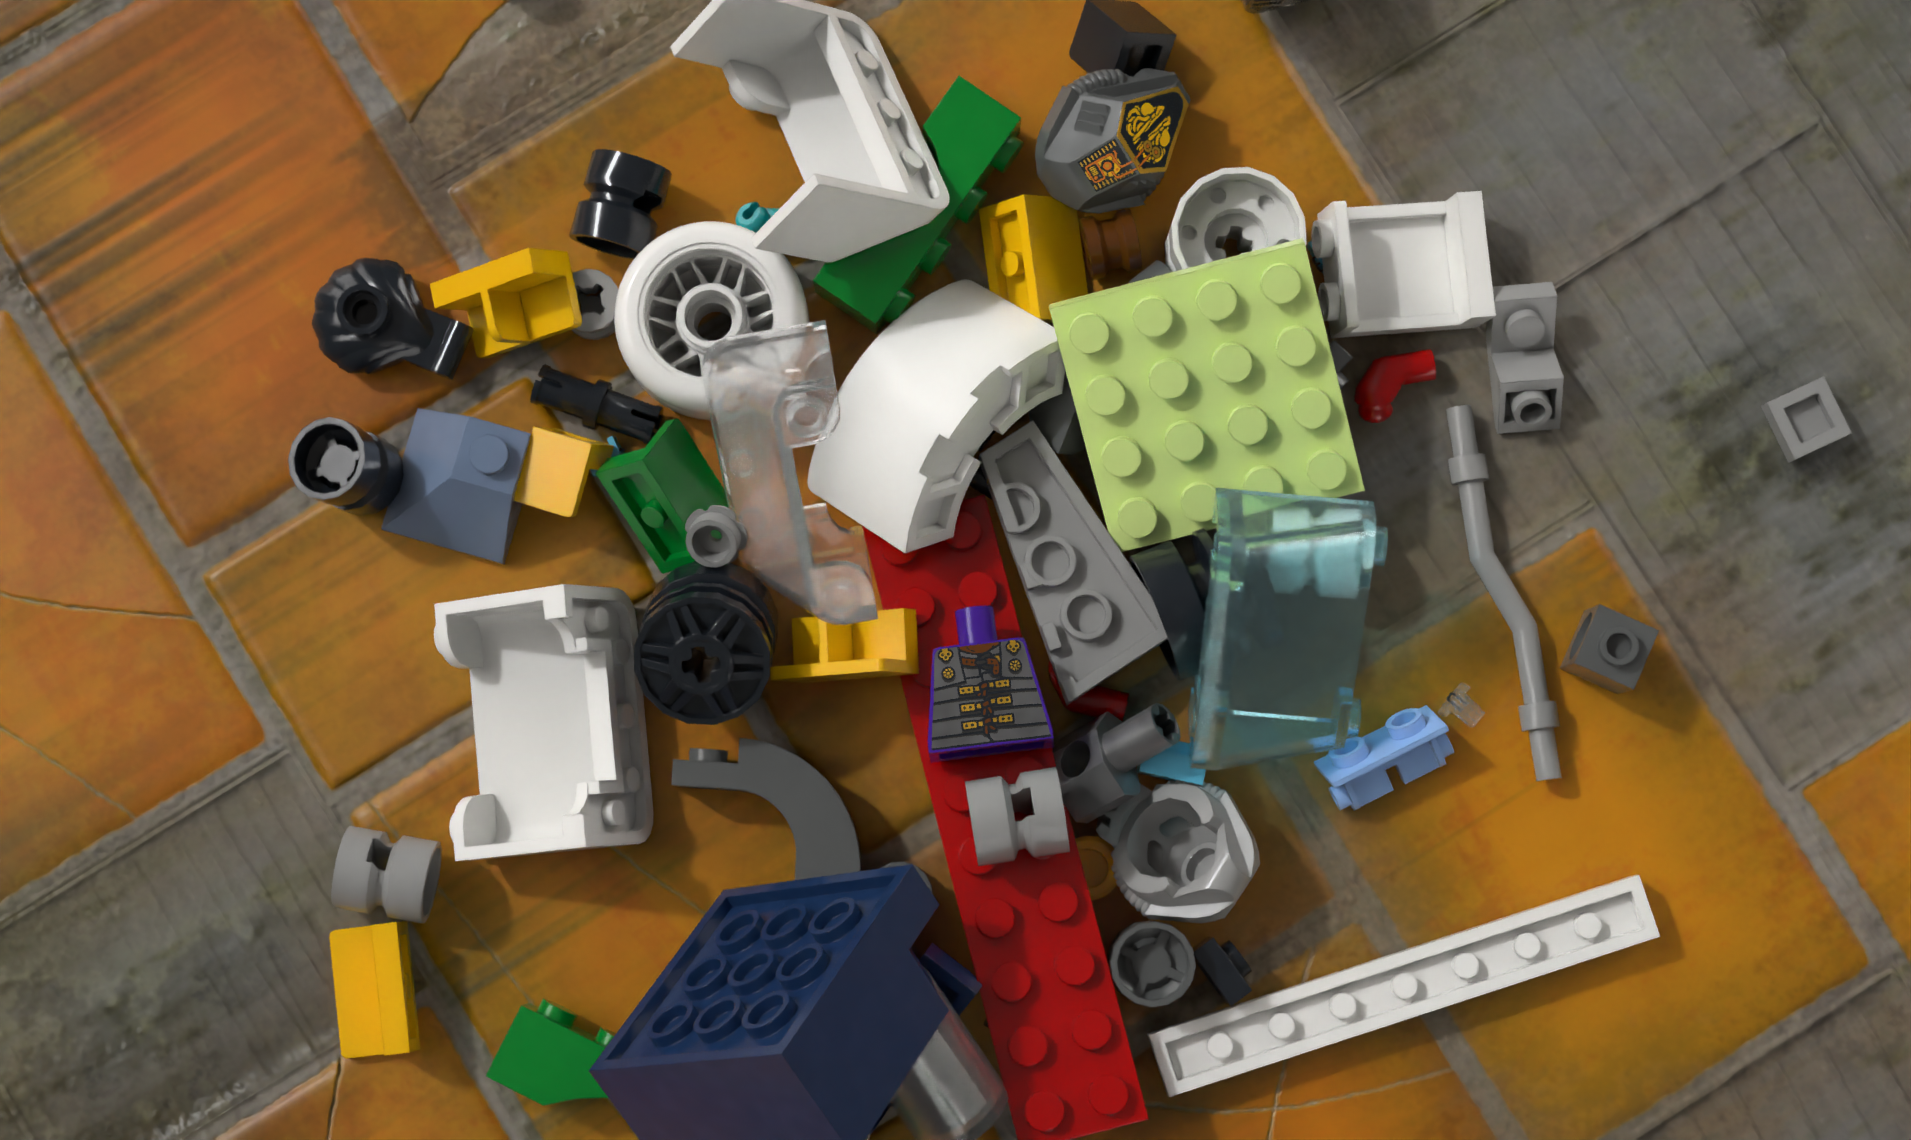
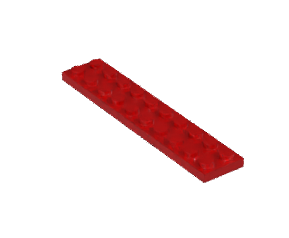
(1022, 918)

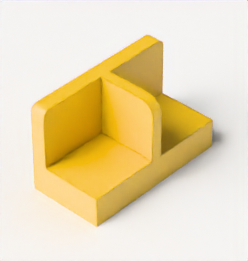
(513, 299)
(852, 650)

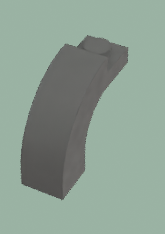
(813, 808)

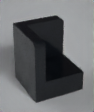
(1120, 37)

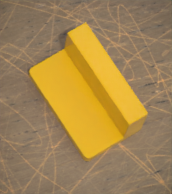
(1033, 252)
(374, 990)

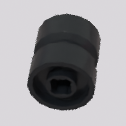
(620, 203)
(345, 466)

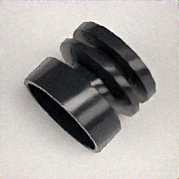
(1179, 597)
(711, 609)

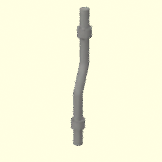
(1468, 472)

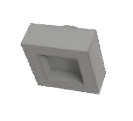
(1806, 419)

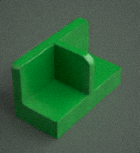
(661, 489)

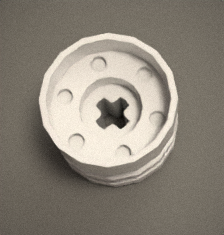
(1233, 205)

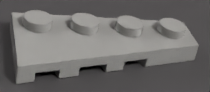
(1074, 574)

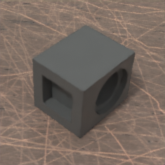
(1609, 649)

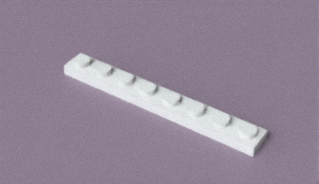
(1403, 985)

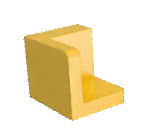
(558, 469)

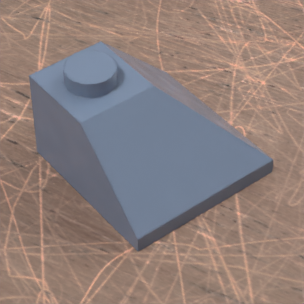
(459, 484)

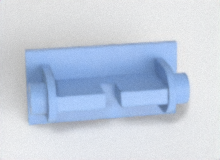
(1409, 740)

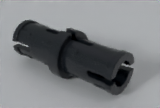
(596, 404)

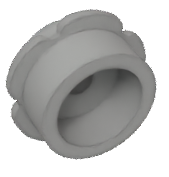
(707, 549)

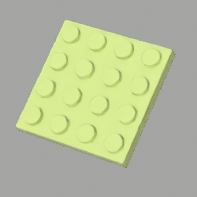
(1206, 388)

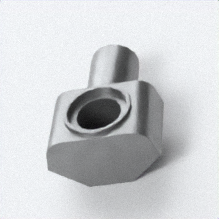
(1101, 759)

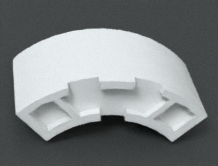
(925, 407)

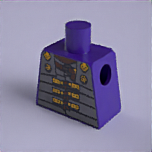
(984, 694)

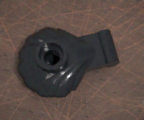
(375, 319)

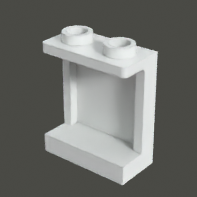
(1404, 266)

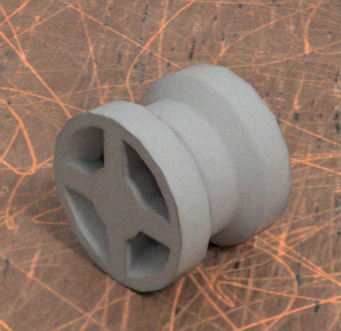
(596, 310)

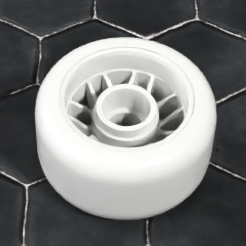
(682, 280)

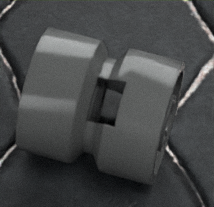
(1151, 963)

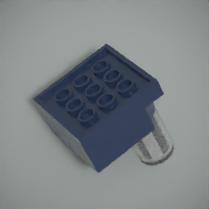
(802, 1023)

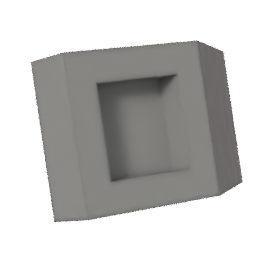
(1523, 360)

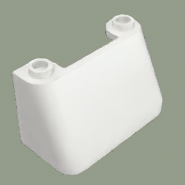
(551, 721)

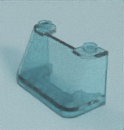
(1282, 627)

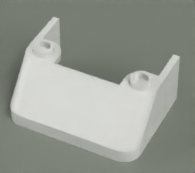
(840, 115)

